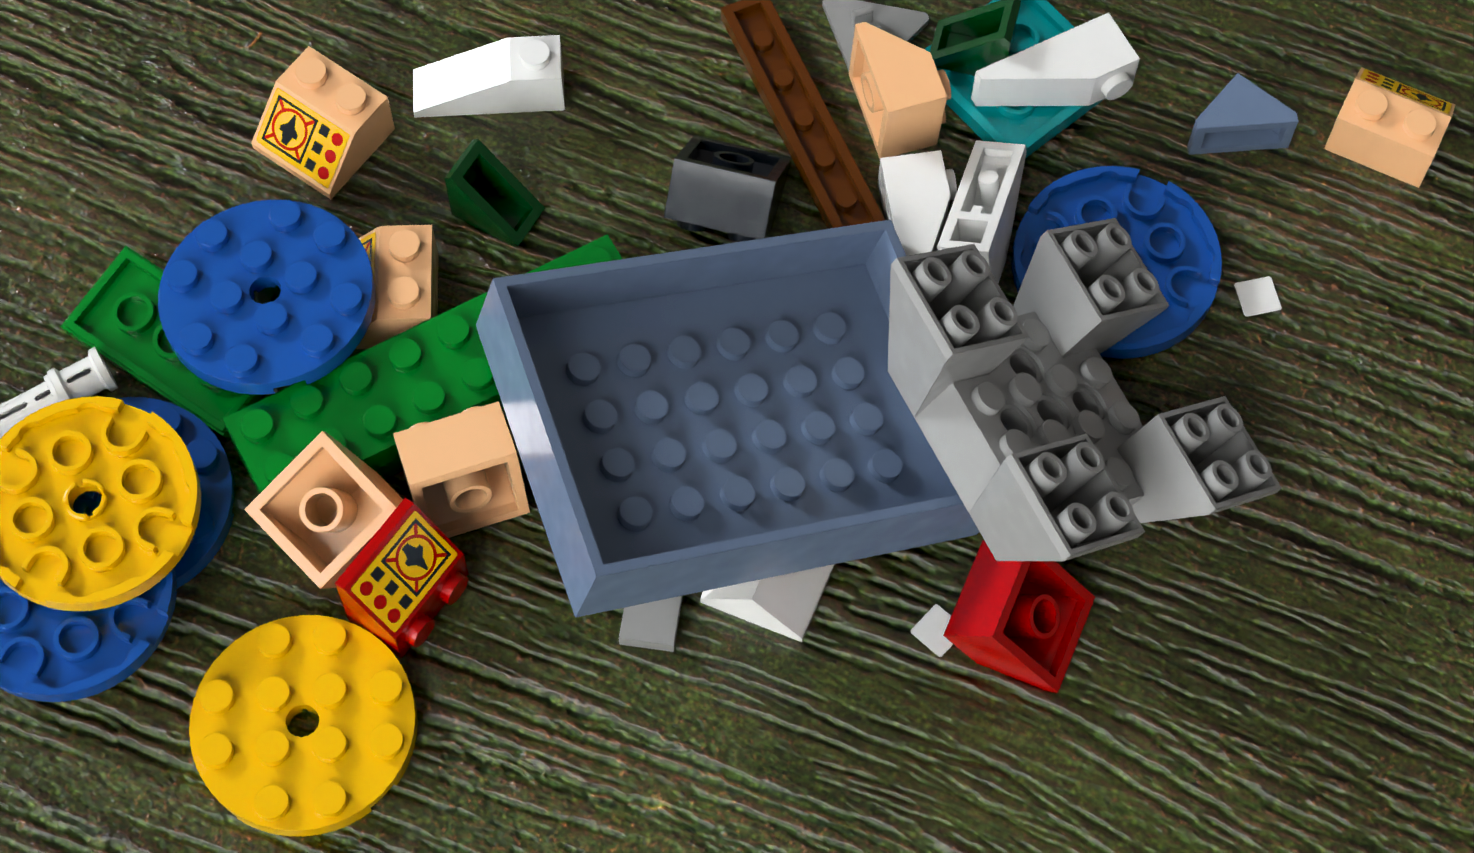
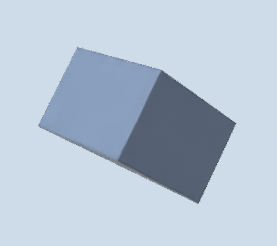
(1242, 120)

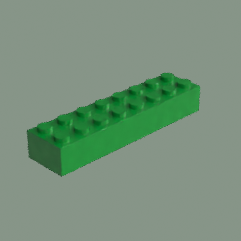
(383, 390)

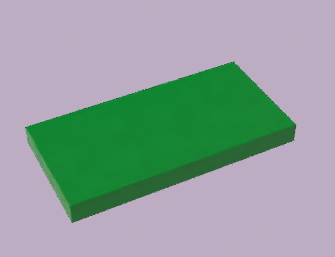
(125, 327)

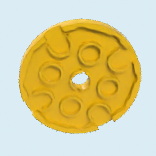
(134, 533)
(313, 780)

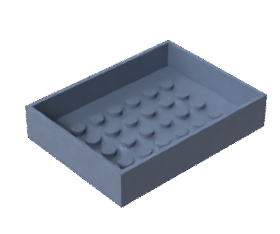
(715, 415)

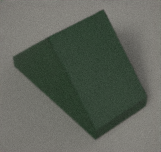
(975, 37)
(490, 196)

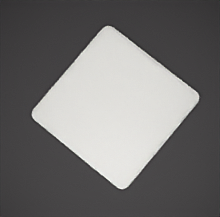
(1257, 296)
(931, 630)

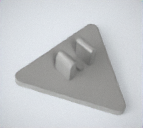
(894, 20)

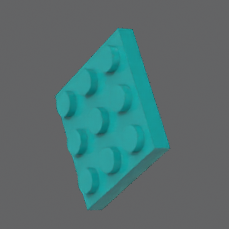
(1017, 124)

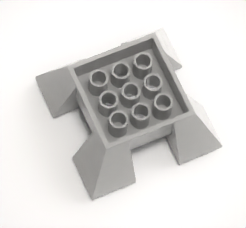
(1032, 410)

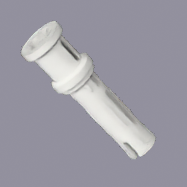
(75, 381)

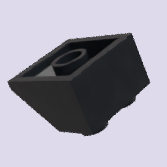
(726, 188)

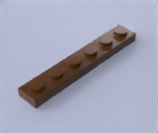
(800, 114)

